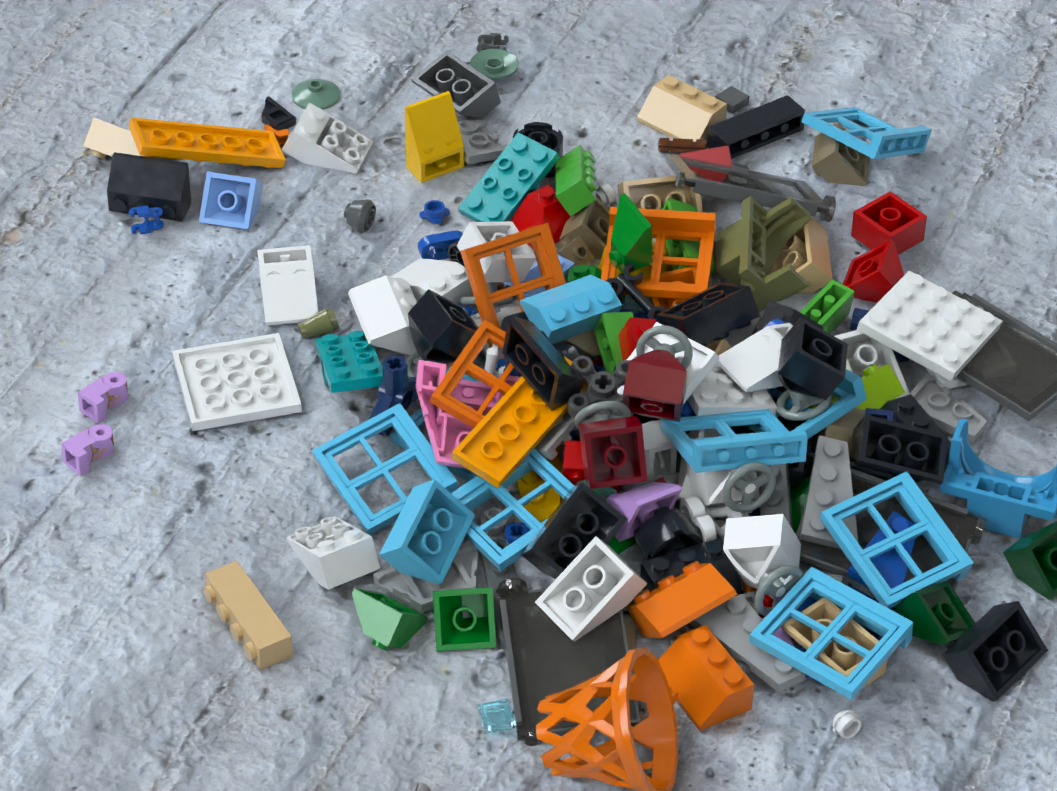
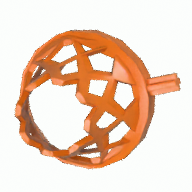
(612, 718)

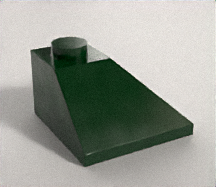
(1035, 560)
(936, 614)

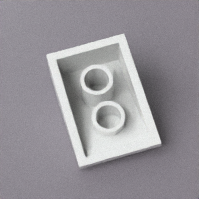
(439, 276)
(866, 351)
(590, 590)

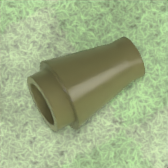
(319, 324)

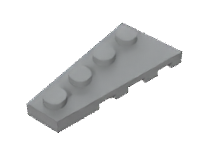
(477, 144)

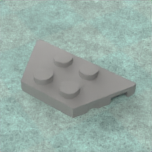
(419, 592)

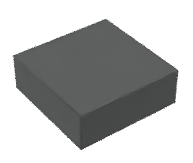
(734, 98)

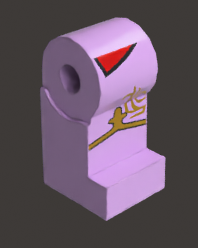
(103, 395)
(87, 447)

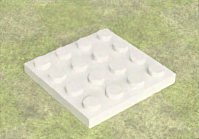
(929, 325)
(236, 381)

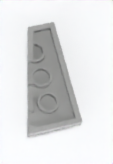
(828, 486)
(732, 626)

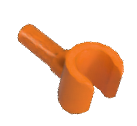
(281, 135)

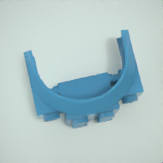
(996, 494)

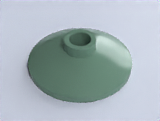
(495, 63)
(316, 91)

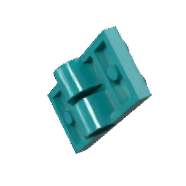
(509, 181)
(348, 362)

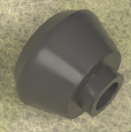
(360, 214)

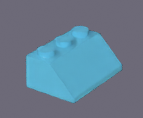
(571, 307)
(427, 533)

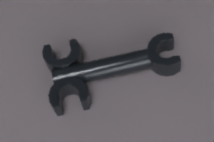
(628, 282)

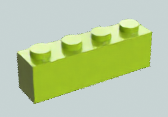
(879, 385)

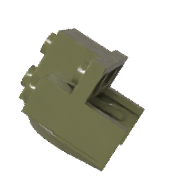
(752, 244)

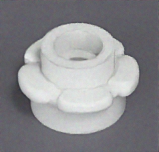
(606, 194)
(846, 724)

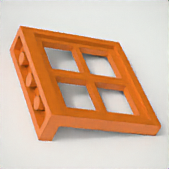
(676, 226)
(546, 258)
(464, 364)

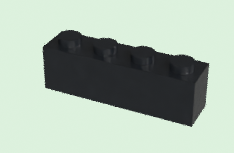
(757, 127)

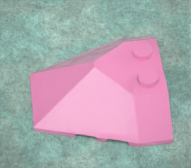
(444, 429)

